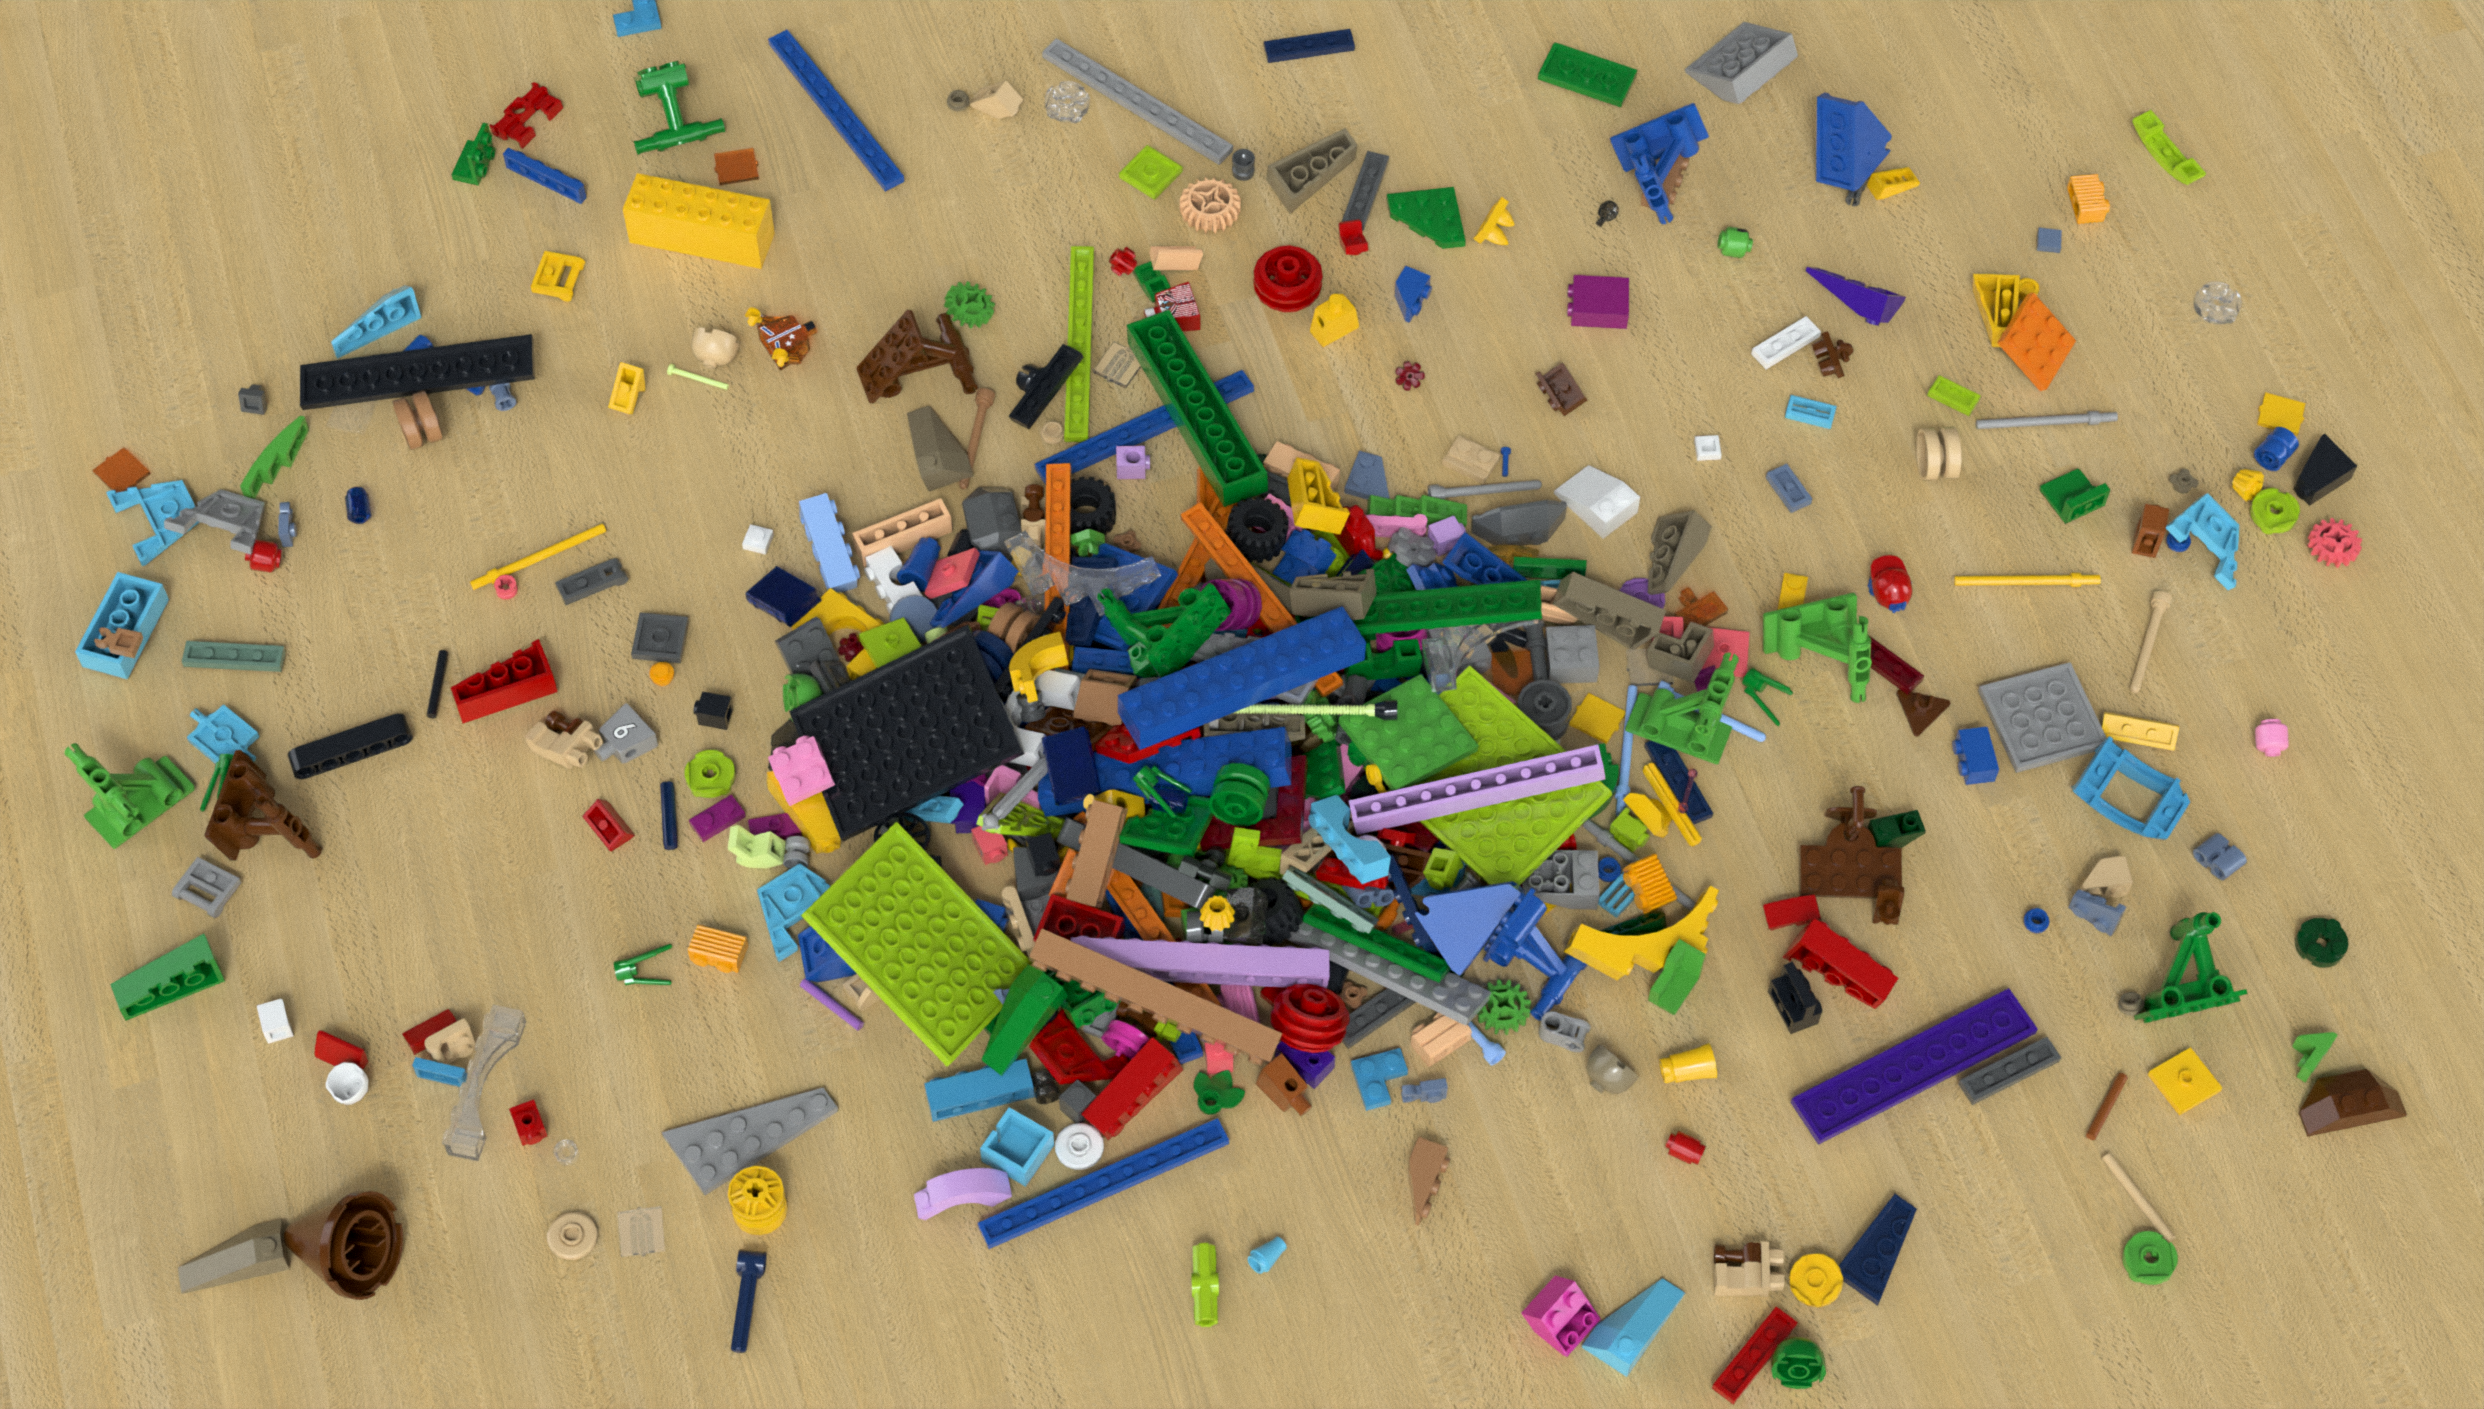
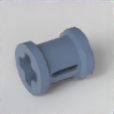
(503, 396)

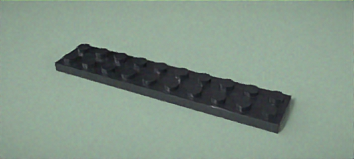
(417, 370)

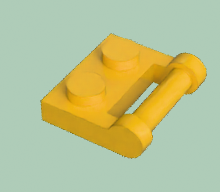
(550, 273)

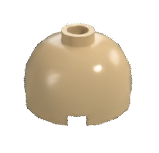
(714, 348)

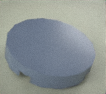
(917, 612)

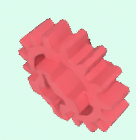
(2334, 542)

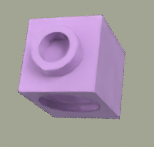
(1129, 454)
(1445, 534)

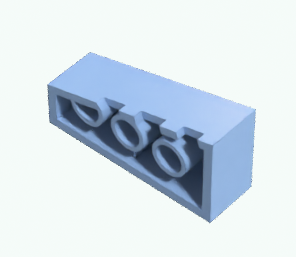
(828, 545)

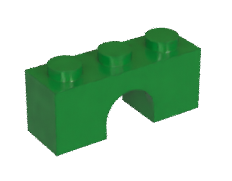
(1400, 661)

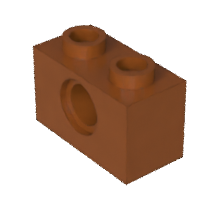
(2150, 530)

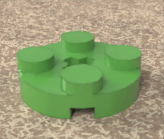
(2141, 1270)

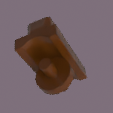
(1826, 347)
(1888, 902)

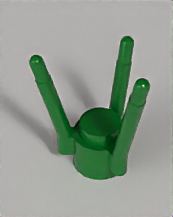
(1756, 682)
(221, 769)
(1147, 779)
(627, 968)

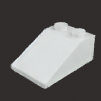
(1599, 500)

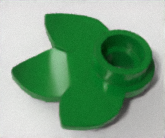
(1218, 1090)

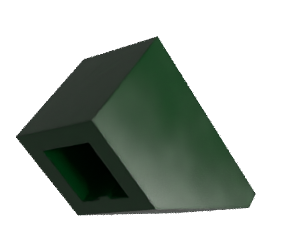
(1897, 829)

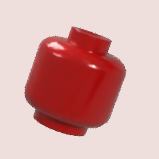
(265, 556)

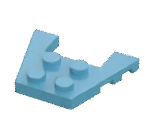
(158, 504)
(2215, 529)
(784, 903)

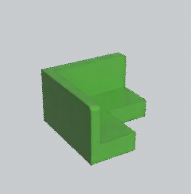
(1678, 978)

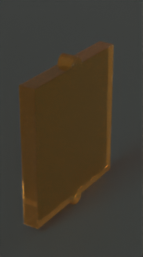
(736, 166)
(121, 471)
(1511, 671)

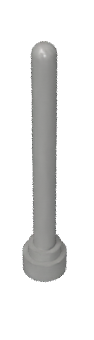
(1440, 492)

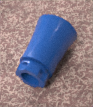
(920, 564)

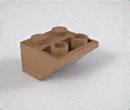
(1099, 696)

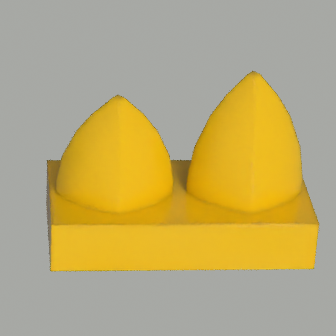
(1489, 230)

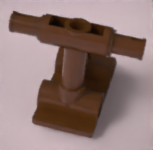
(907, 351)
(232, 820)

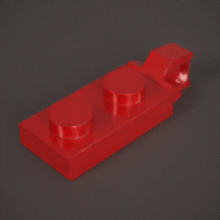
(1337, 872)

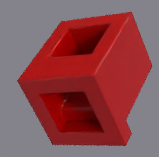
(528, 1123)

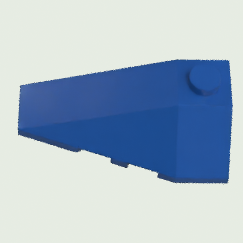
(1478, 564)
(990, 577)

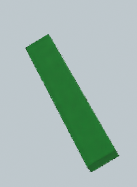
(1378, 944)

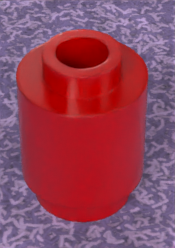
(1685, 1147)

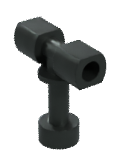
(1208, 868)

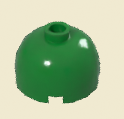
(1798, 1363)

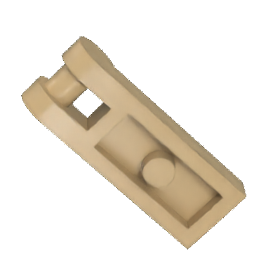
(1018, 919)

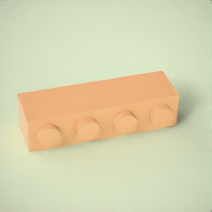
(903, 530)

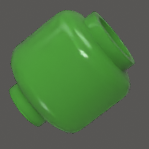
(1734, 242)

